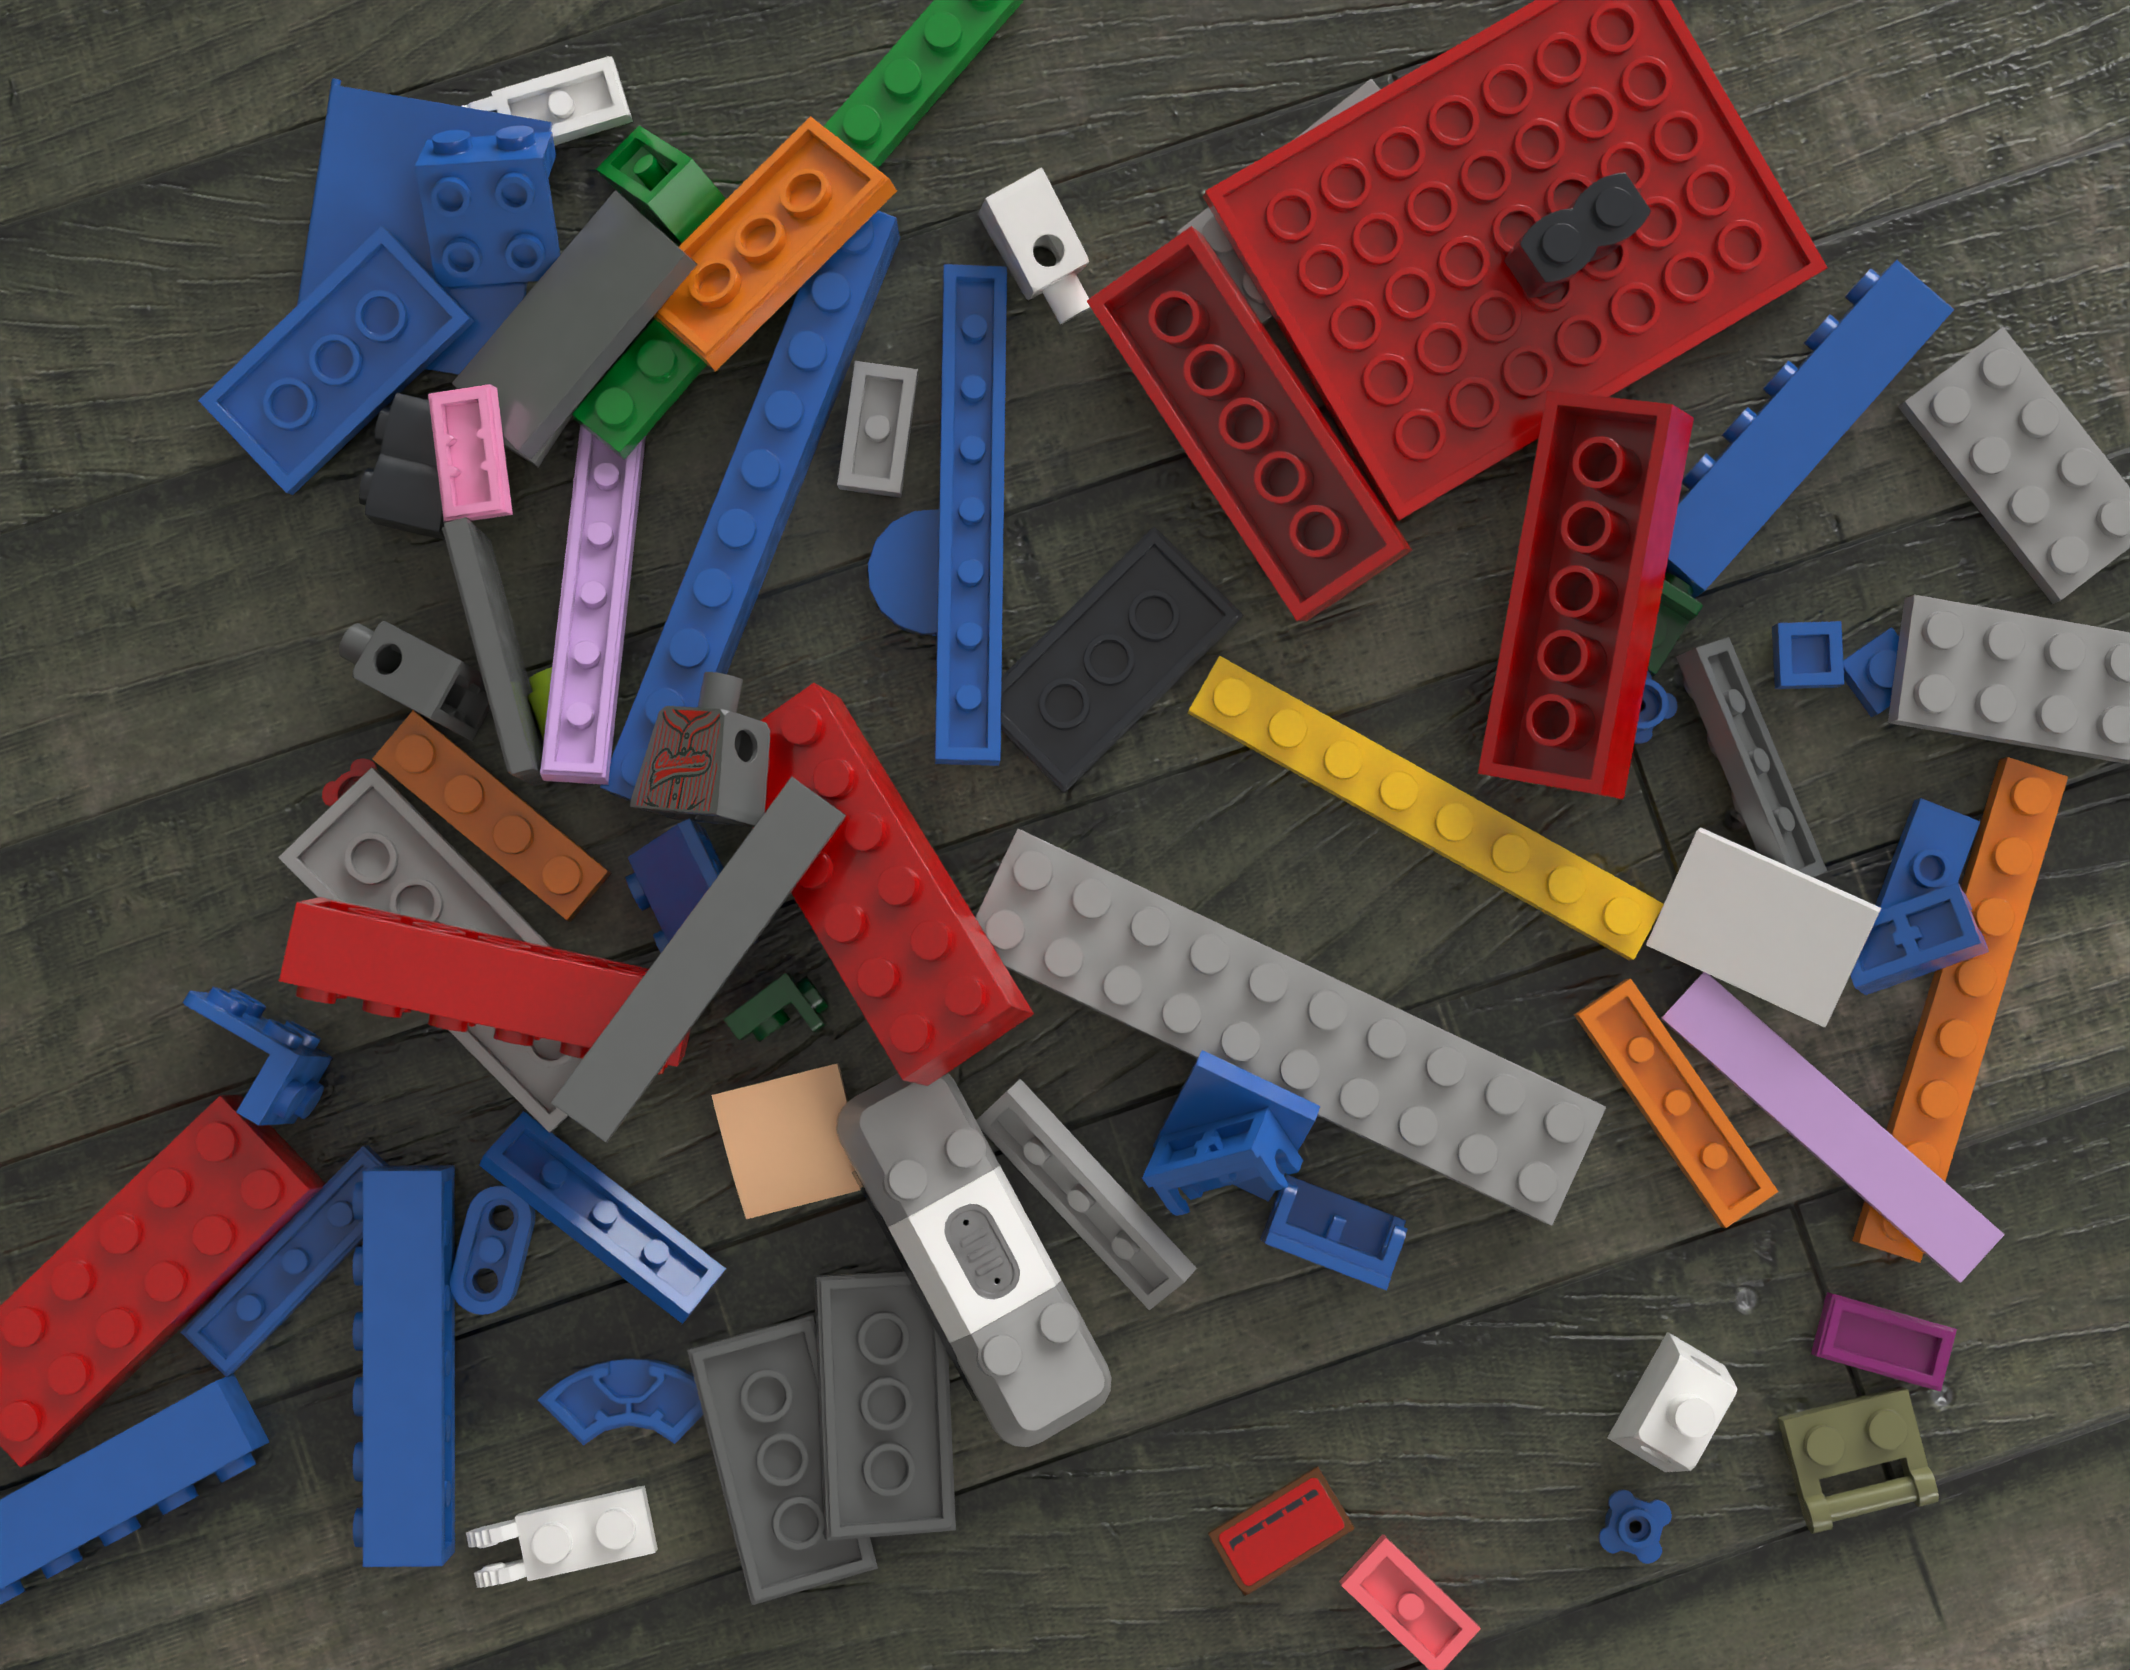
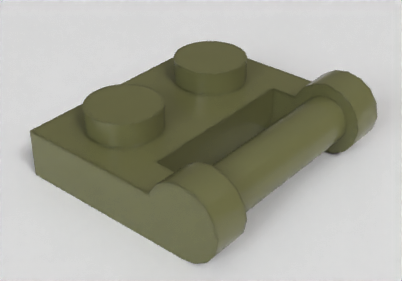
(1851, 1438)

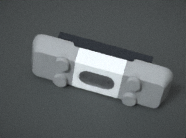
(973, 1258)

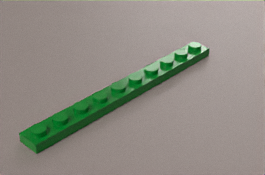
(869, 122)

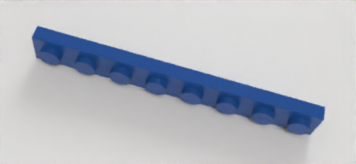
(971, 516)

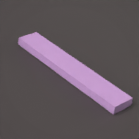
(592, 614)
(1832, 1127)

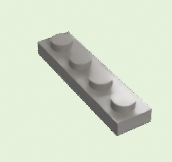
(1085, 1195)

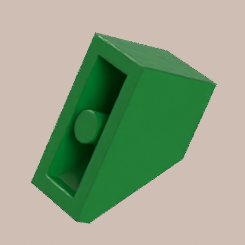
(661, 184)

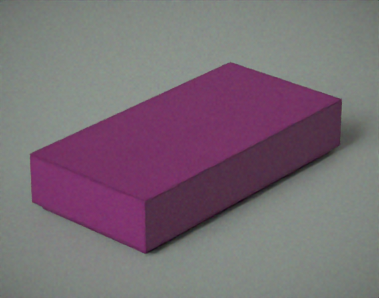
(1883, 1341)

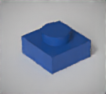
(1808, 655)
(1872, 671)

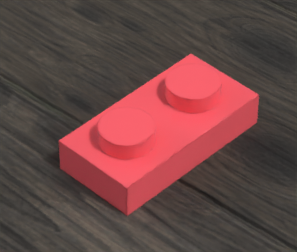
(1409, 1605)

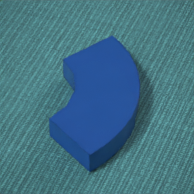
(626, 1394)

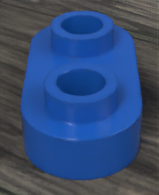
(491, 1247)

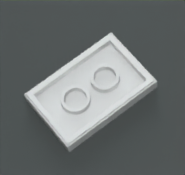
(1763, 926)

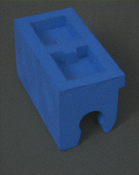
(1918, 939)
(1221, 1156)
(1335, 1232)

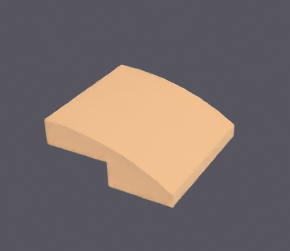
(786, 1140)

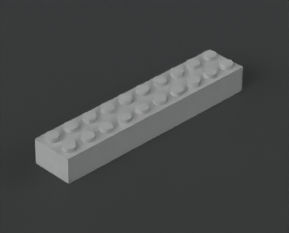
(1289, 1025)

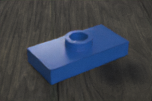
(1928, 853)

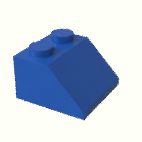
(674, 876)

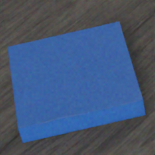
(1222, 1091)

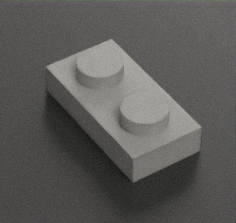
(878, 429)

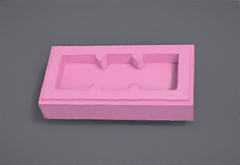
(470, 453)

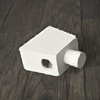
(1032, 217)
(1675, 1407)

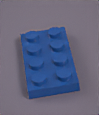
(336, 360)

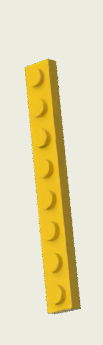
(1426, 808)

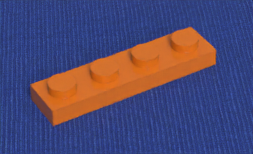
(491, 816)
(1676, 1103)

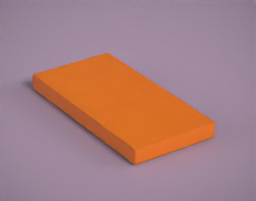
(771, 240)

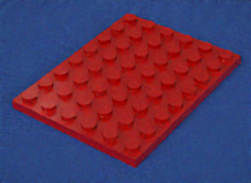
(1397, 216)

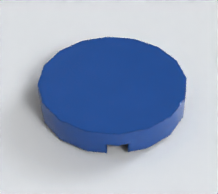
(906, 572)

